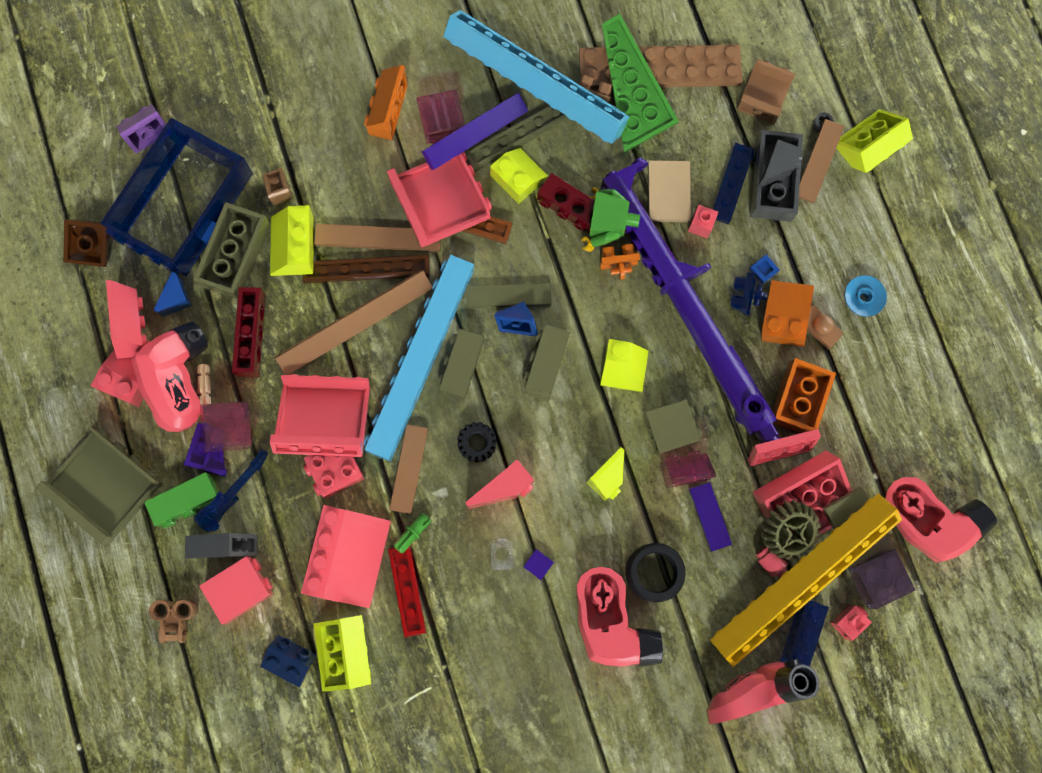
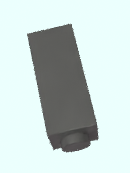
(221, 545)

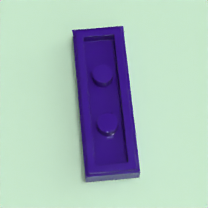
(710, 517)

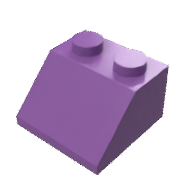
(142, 128)

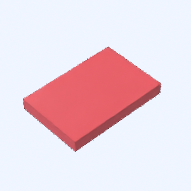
(784, 447)

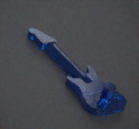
(210, 516)

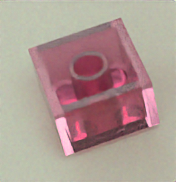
(225, 426)

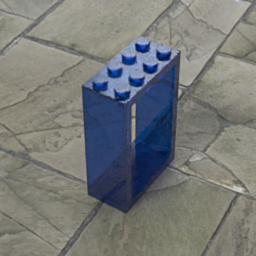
(148, 178)

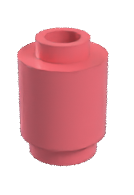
(771, 563)

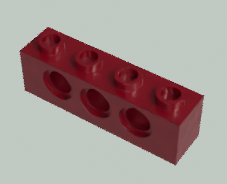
(573, 197)
(248, 332)

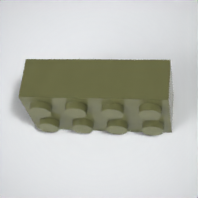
(231, 250)

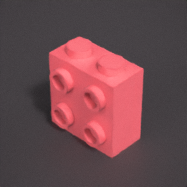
(332, 473)

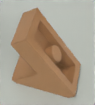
(277, 186)

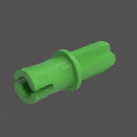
(412, 533)

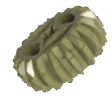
(801, 521)

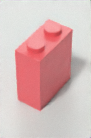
(237, 589)

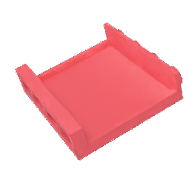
(440, 199)
(321, 416)

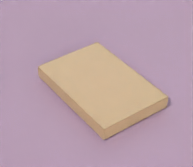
(669, 191)

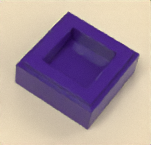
(538, 564)

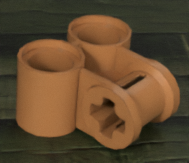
(173, 619)

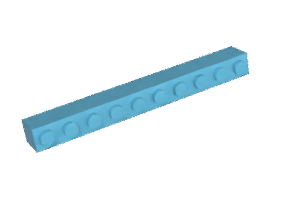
(535, 76)
(419, 359)

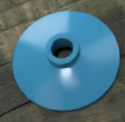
(873, 291)

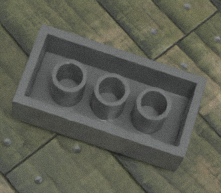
(779, 198)

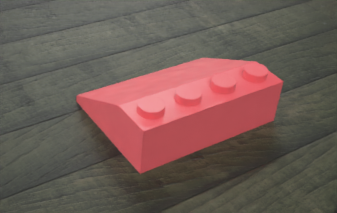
(813, 483)
(346, 557)

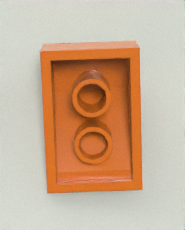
(787, 313)

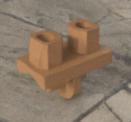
(604, 89)

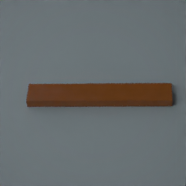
(367, 268)

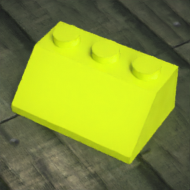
(874, 140)
(292, 241)
(342, 654)

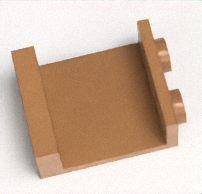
(765, 91)

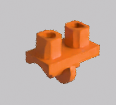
(619, 263)

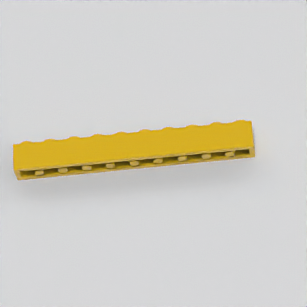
(806, 579)

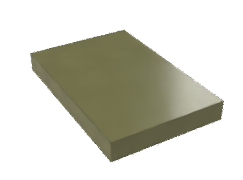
(842, 508)

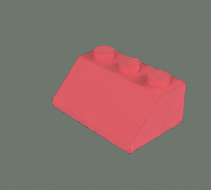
(125, 319)

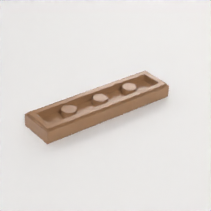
(819, 160)
(409, 469)

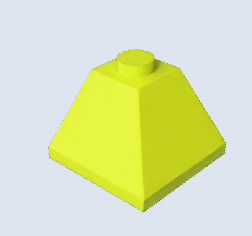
(624, 366)
(609, 477)

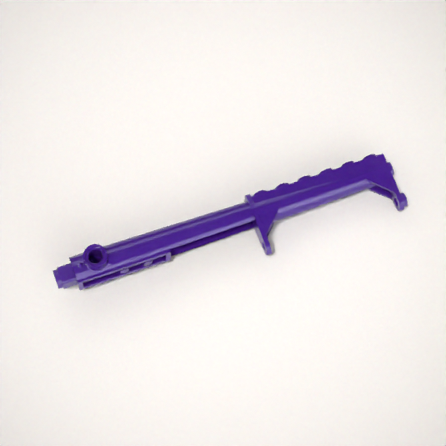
(674, 280)

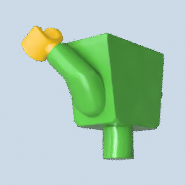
(609, 218)

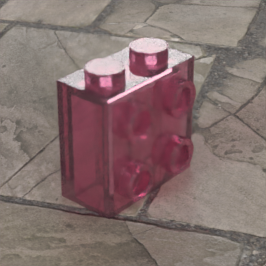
(440, 115)

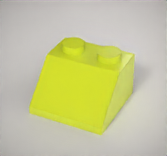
(517, 174)

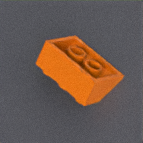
(387, 102)

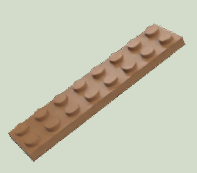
(674, 65)

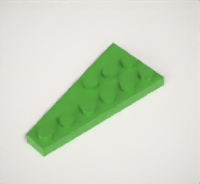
(635, 87)

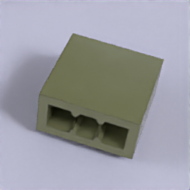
(672, 427)

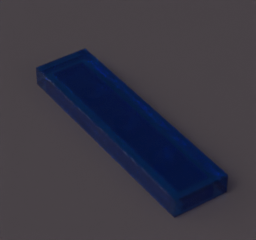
(732, 182)

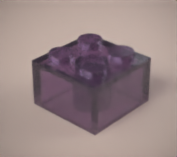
(881, 579)

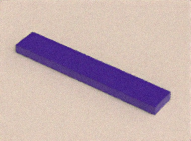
(474, 131)

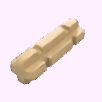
(204, 384)

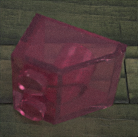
(687, 470)

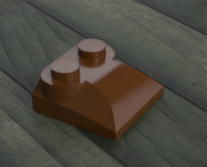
(85, 243)

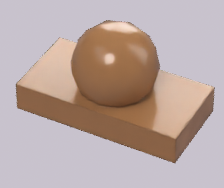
(823, 328)

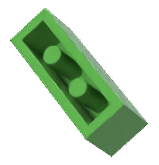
(182, 500)

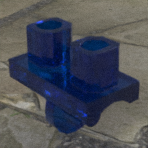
(747, 285)

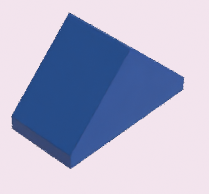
(173, 297)
(516, 320)

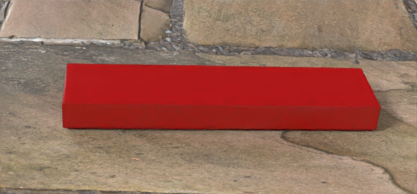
(407, 592)

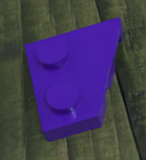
(208, 462)

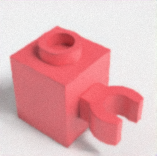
(851, 622)

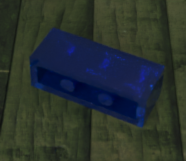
(805, 633)

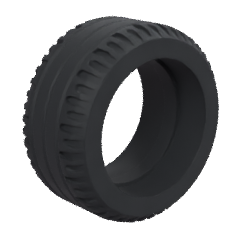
(678, 572)

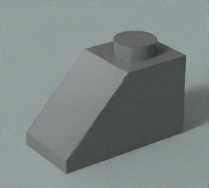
(781, 162)

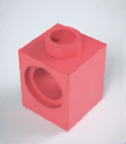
(702, 221)

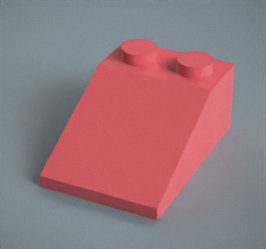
(118, 380)
(506, 486)

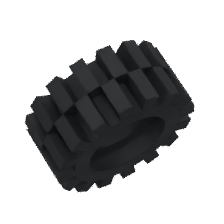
(486, 451)

